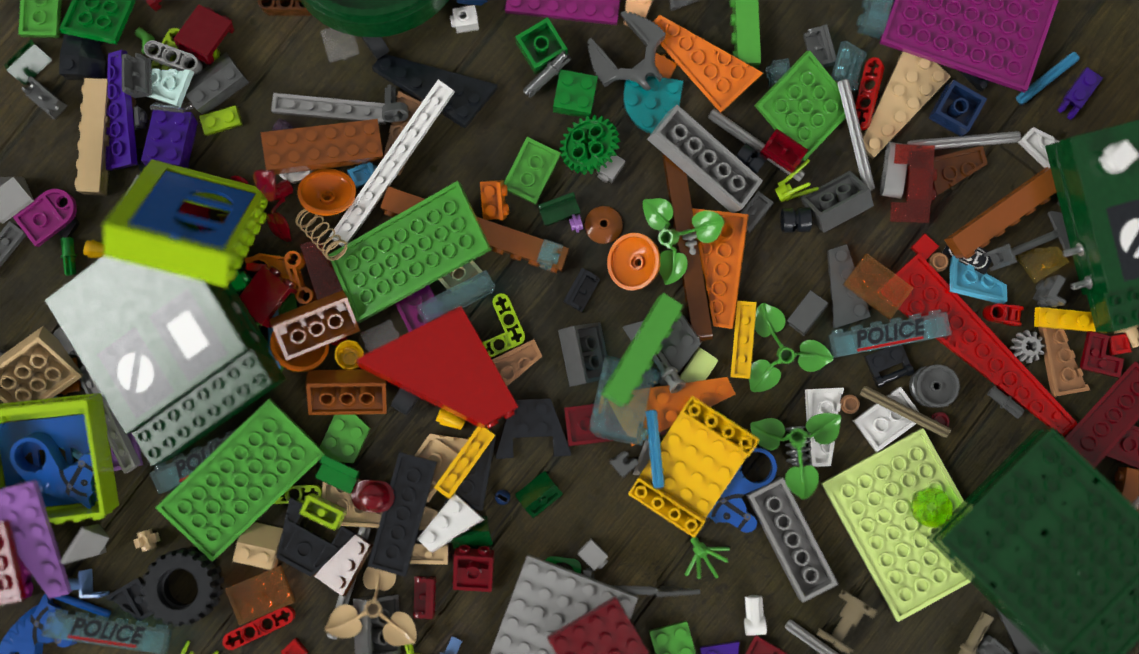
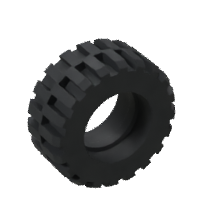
(160, 598)

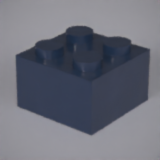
(957, 108)

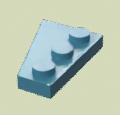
(971, 283)

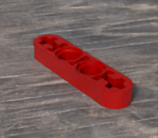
(869, 93)
(258, 626)

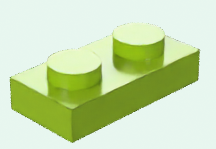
(220, 120)

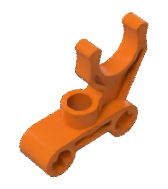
(288, 271)

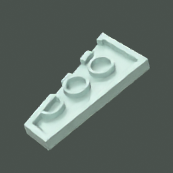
(170, 85)

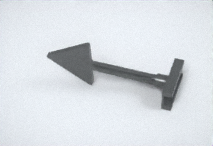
(1005, 255)
(664, 590)

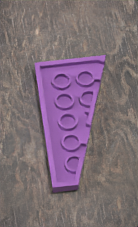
(34, 536)

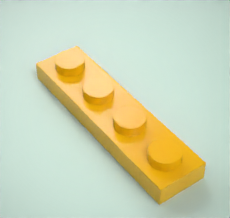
(1064, 319)
(743, 339)
(464, 461)

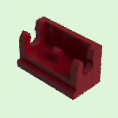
(784, 151)
(424, 597)

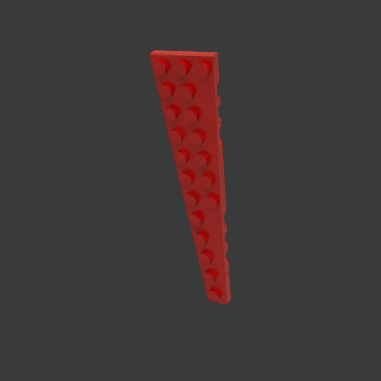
(979, 345)

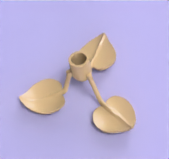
(346, 623)

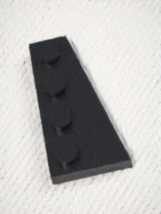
(475, 484)

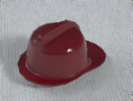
(372, 496)

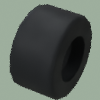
(404, 401)

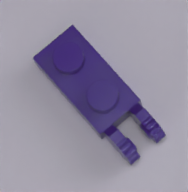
(1080, 92)

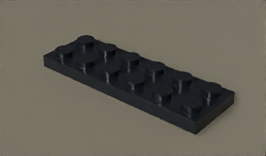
(402, 521)

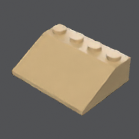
(36, 369)

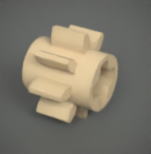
(146, 540)

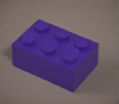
(170, 138)

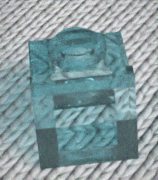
(777, 70)
(548, 254)

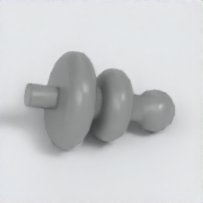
(691, 242)

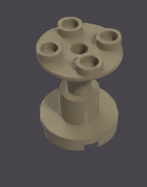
(851, 615)

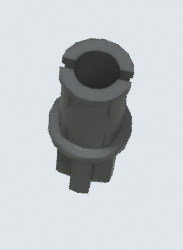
(1005, 402)

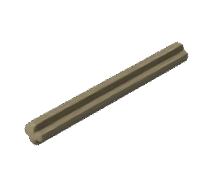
(906, 412)

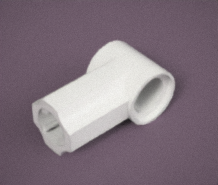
(754, 622)

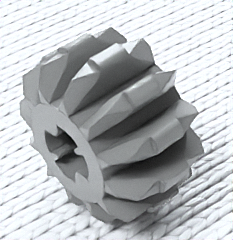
(1034, 346)

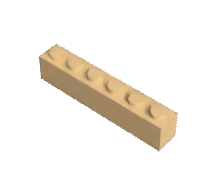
(92, 174)

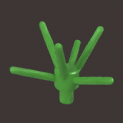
(702, 551)

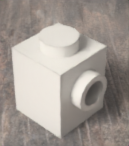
(464, 19)
(1118, 157)

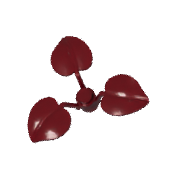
(266, 183)

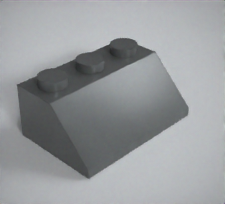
(215, 84)
(838, 201)
(583, 352)
(371, 638)

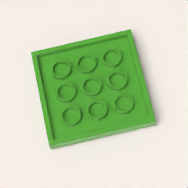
(804, 103)

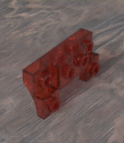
(919, 183)

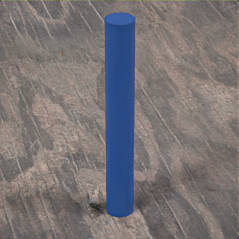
(84, 605)

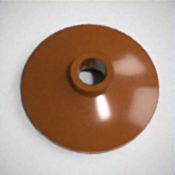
(601, 234)

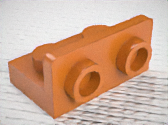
(493, 200)

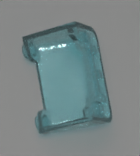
(622, 422)

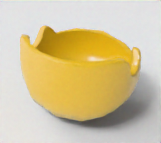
(347, 354)

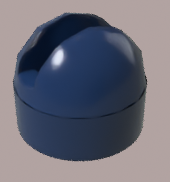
(504, 493)

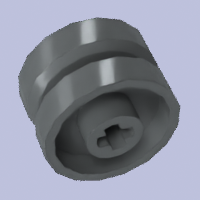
(945, 386)

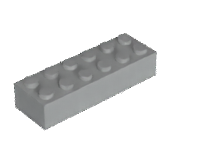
(705, 159)
(791, 539)

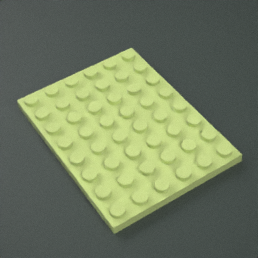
(876, 511)

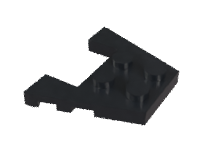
(533, 419)
(305, 548)

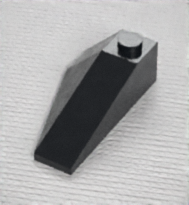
(82, 59)

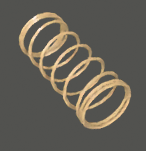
(330, 258)

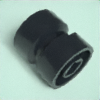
(751, 159)
(795, 220)

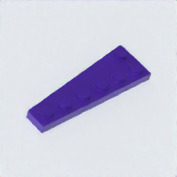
(122, 144)

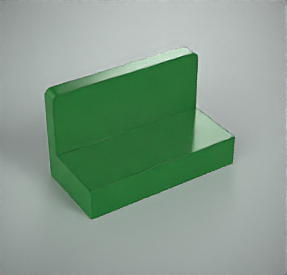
(337, 474)

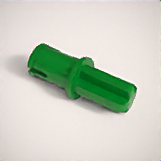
(68, 256)

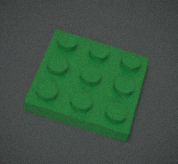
(97, 19)

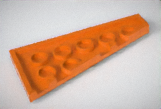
(712, 70)
(722, 267)
(671, 404)

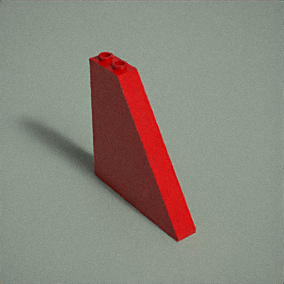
(447, 368)

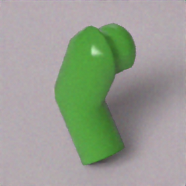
(144, 36)

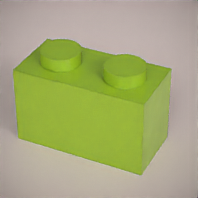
(323, 511)

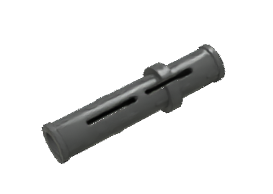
(552, 69)

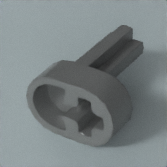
(391, 109)

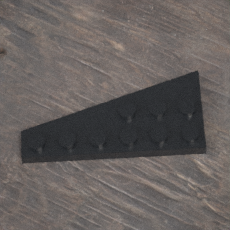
(419, 79)

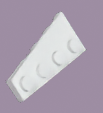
(819, 402)

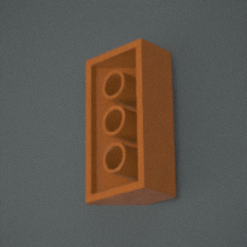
(314, 325)
(345, 392)

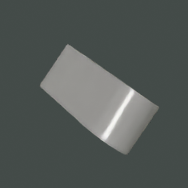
(164, 54)
(893, 174)

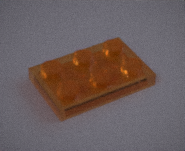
(878, 286)
(260, 595)

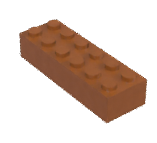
(322, 146)

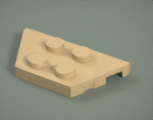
(443, 451)

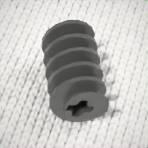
(794, 453)

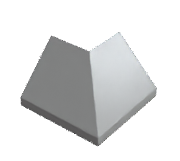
(13, 197)
(88, 543)

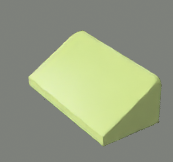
(699, 366)

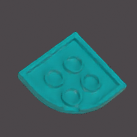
(650, 106)

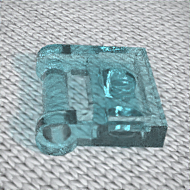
(848, 64)

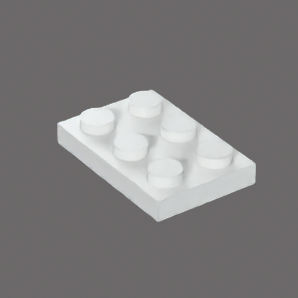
(882, 425)

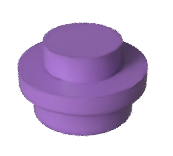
(576, 223)

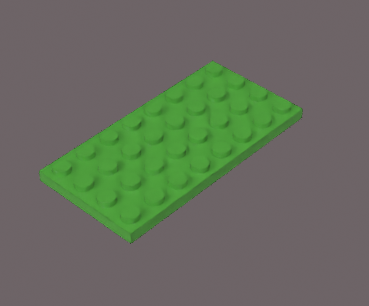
(410, 252)
(240, 480)

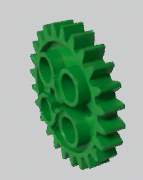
(590, 159)

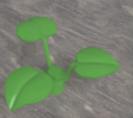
(707, 228)
(811, 356)
(822, 427)

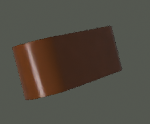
(277, 8)

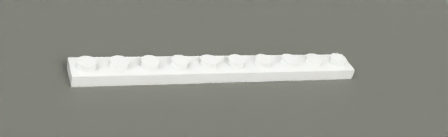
(393, 162)

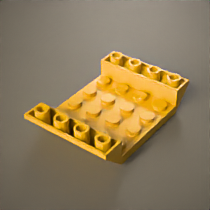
(697, 464)

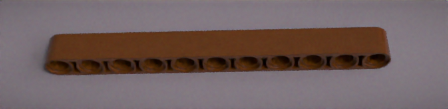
(693, 278)

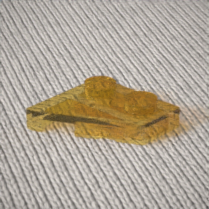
(1041, 262)

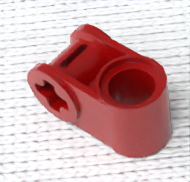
(1006, 314)

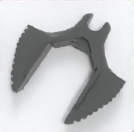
(650, 35)

